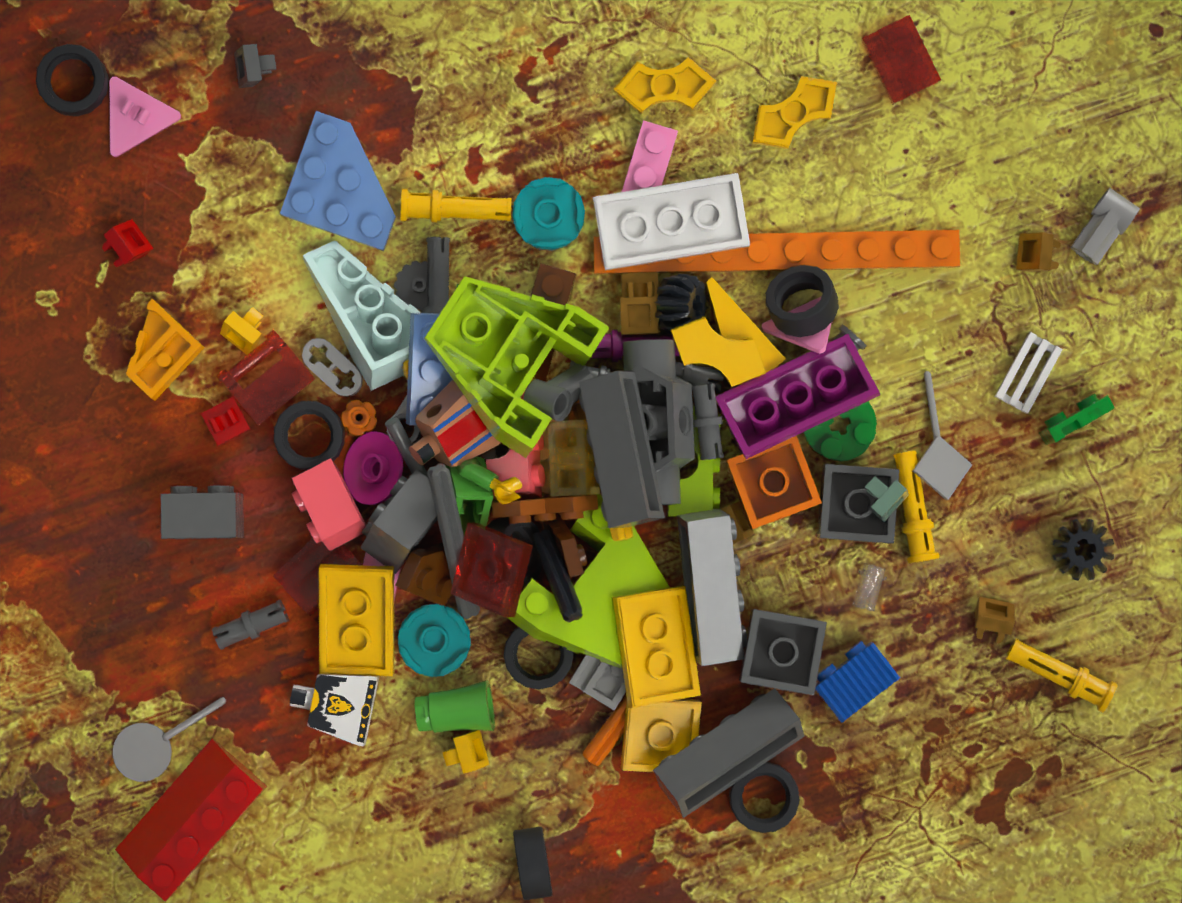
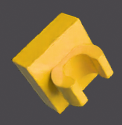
(243, 331)
(468, 752)

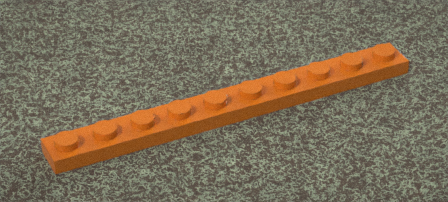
(815, 249)

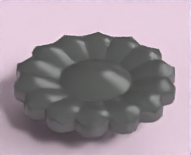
(412, 284)

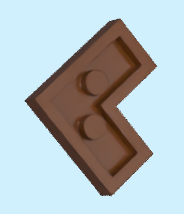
(545, 508)

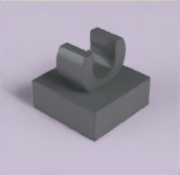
(251, 66)

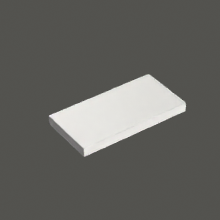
(671, 221)

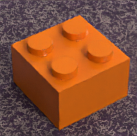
(773, 483)

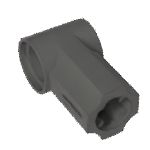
(558, 394)

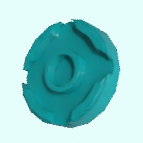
(548, 214)
(434, 640)

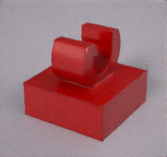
(127, 242)
(226, 421)

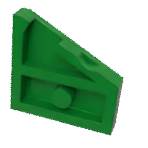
(1089, 410)

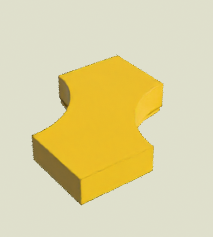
(649, 86)
(780, 122)
(734, 358)

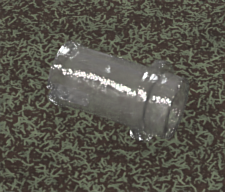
(869, 586)

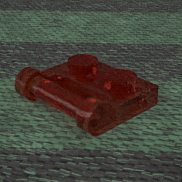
(273, 387)

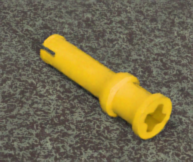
(435, 206)
(917, 526)
(1081, 682)

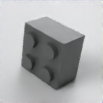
(847, 504)
(202, 515)
(401, 521)
(782, 651)

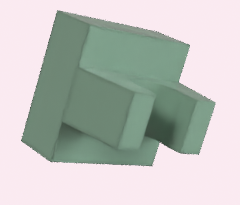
(886, 498)

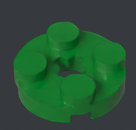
(847, 446)

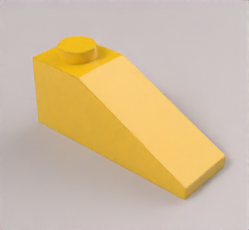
(737, 325)

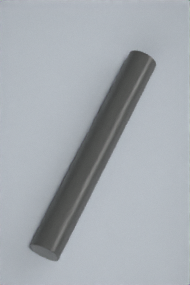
(403, 443)

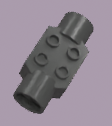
(666, 411)

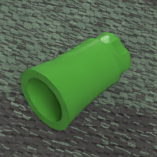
(456, 709)

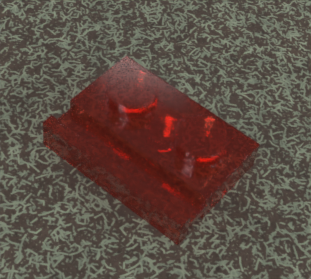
(901, 59)
(301, 572)

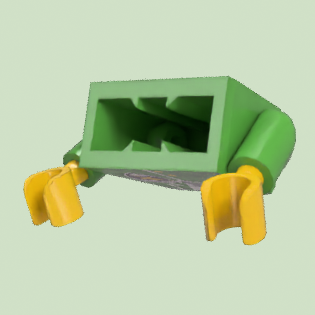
(474, 488)

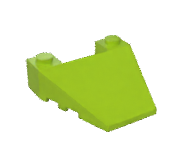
(495, 346)
(616, 571)

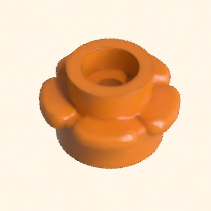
(356, 427)

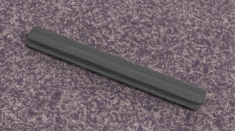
(449, 526)

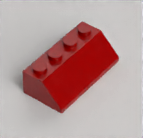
(189, 819)

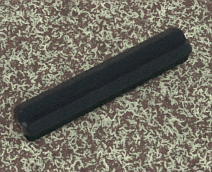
(557, 575)

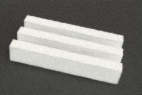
(1042, 346)

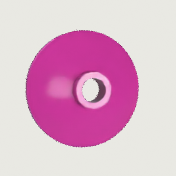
(372, 468)

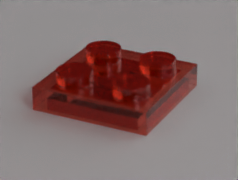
(491, 569)

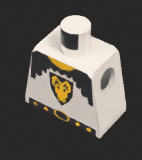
(339, 705)

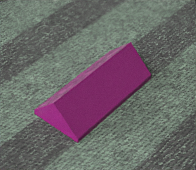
(796, 396)

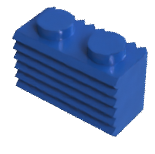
(855, 680)

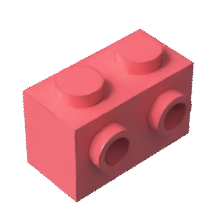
(328, 504)

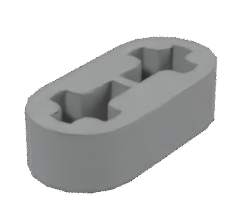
(326, 374)

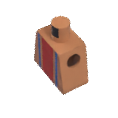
(451, 430)

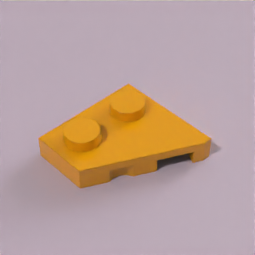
(161, 352)

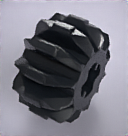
(680, 301)
(1086, 537)

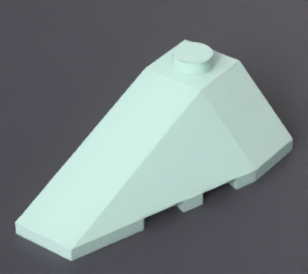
(364, 311)

